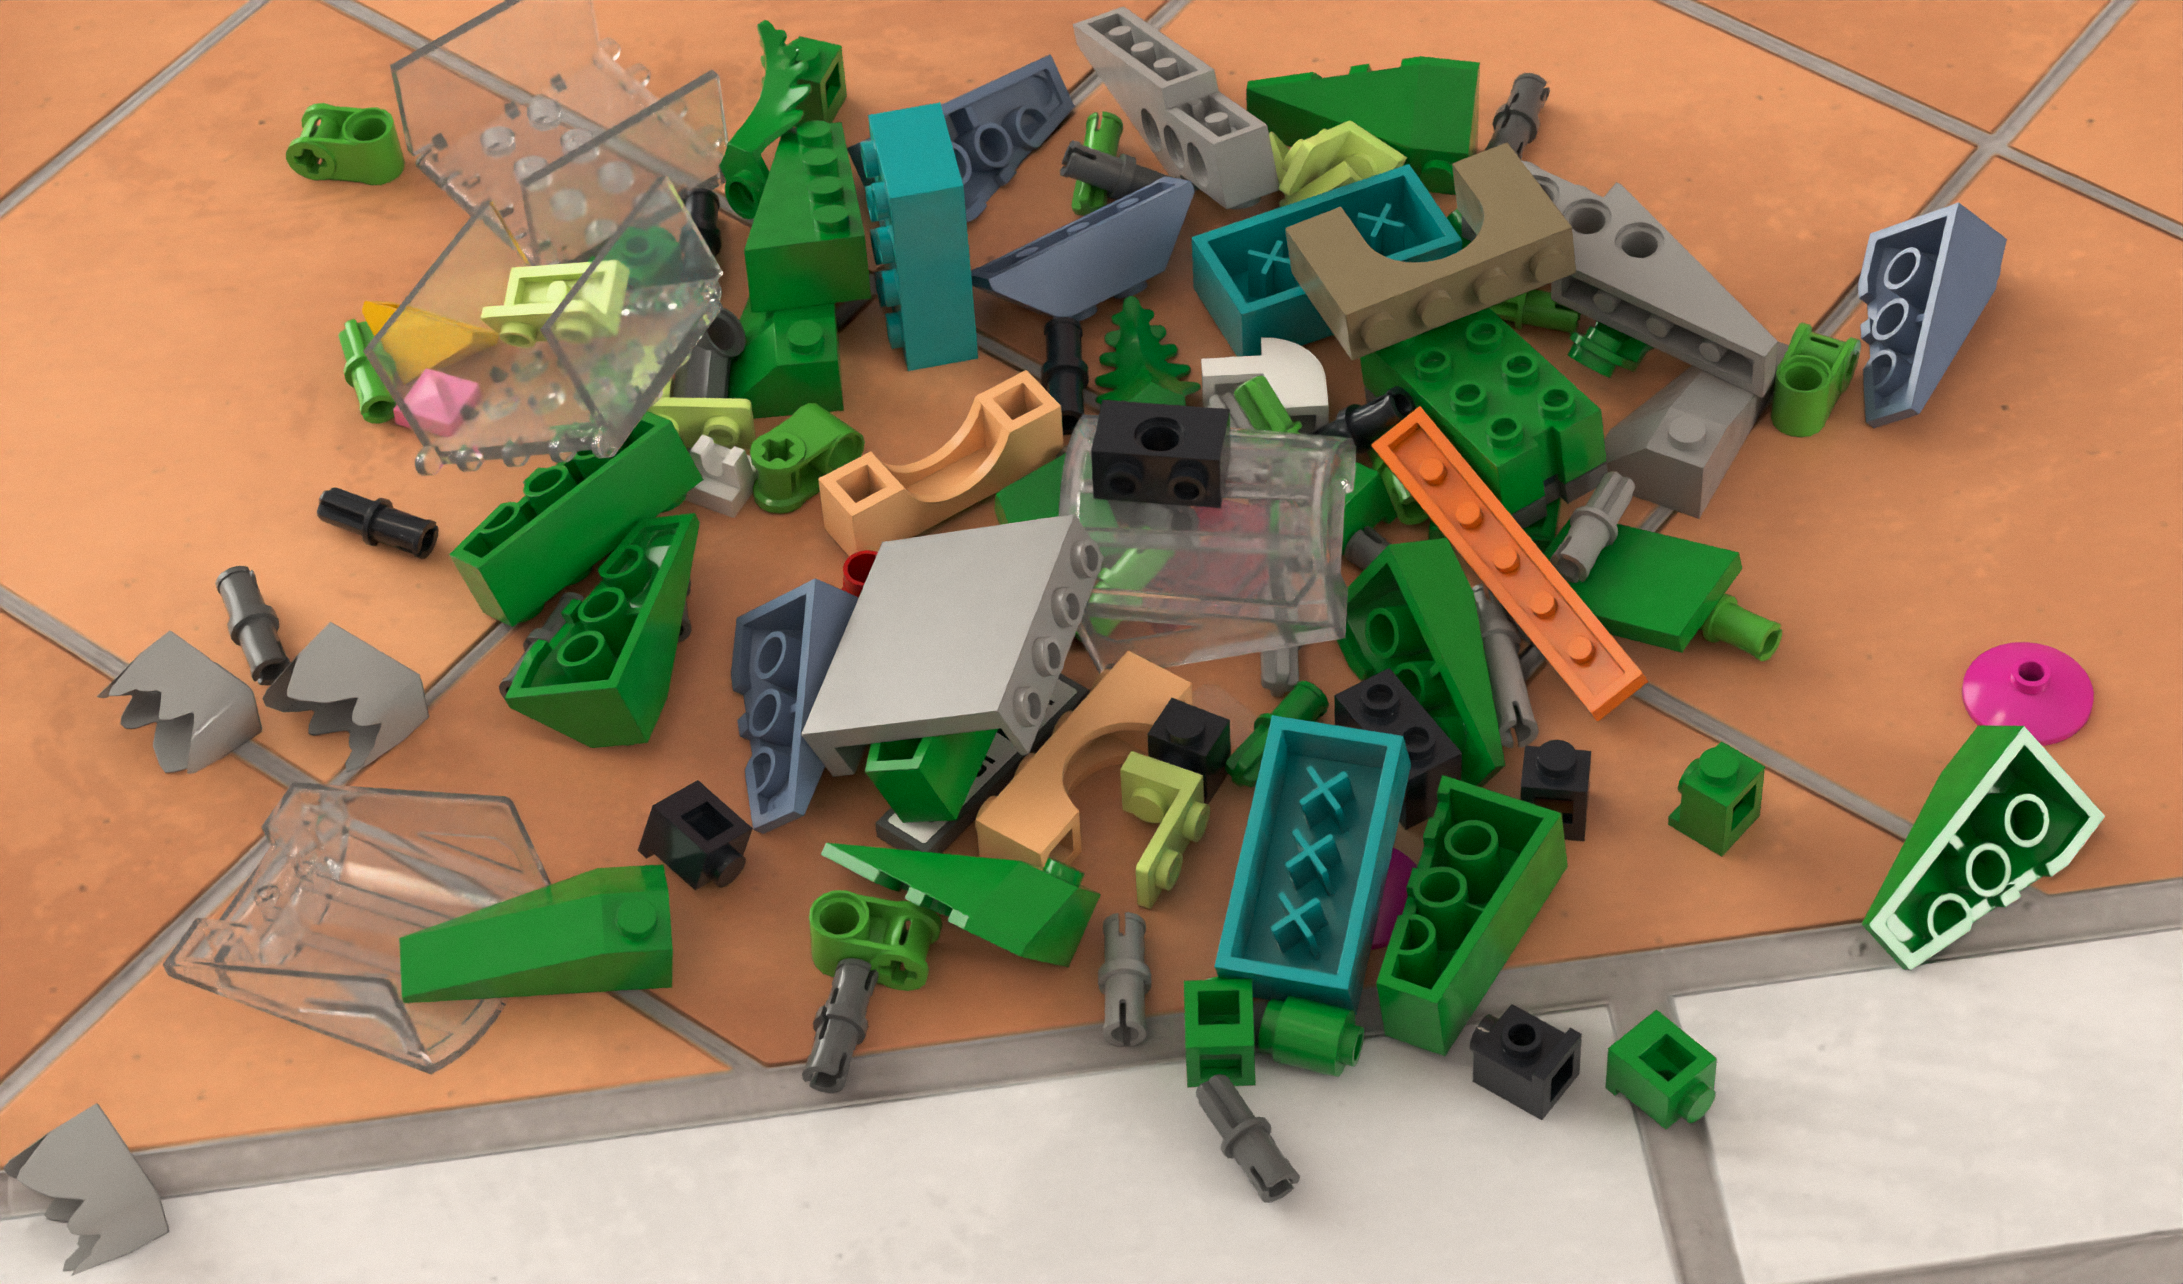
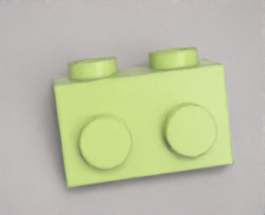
(530, 301)

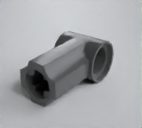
(710, 361)

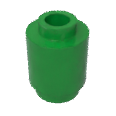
(1310, 1035)

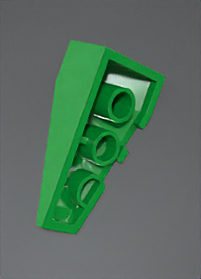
(1418, 109)
(616, 652)
(1984, 835)
(564, 938)

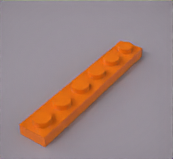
(1509, 564)

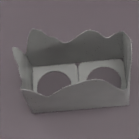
(351, 691)
(194, 701)
(94, 1188)

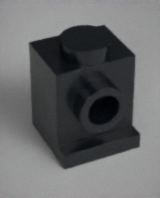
(1193, 742)
(1559, 774)
(697, 837)
(1525, 1059)

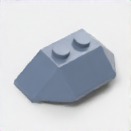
(1093, 256)

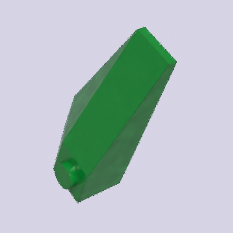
(788, 361)
(1423, 623)
(1007, 902)

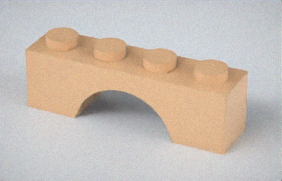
(1002, 440)
(1035, 811)

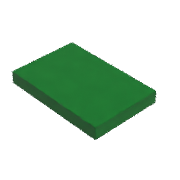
(1654, 585)

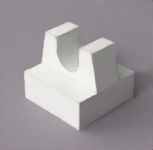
(726, 477)

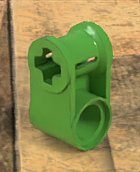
(351, 141)
(1811, 380)
(798, 455)
(875, 932)

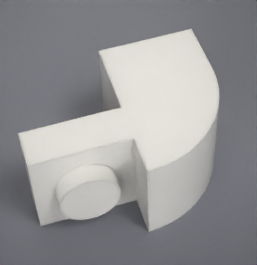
(1290, 370)

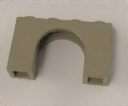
(1385, 301)

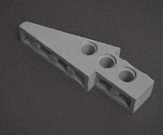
(1180, 110)
(1652, 287)

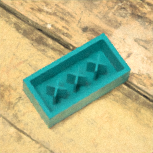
(920, 236)
(1246, 266)
(1314, 862)

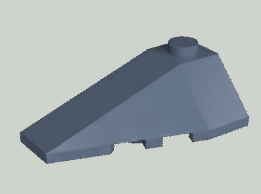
(998, 128)
(1922, 298)
(779, 670)

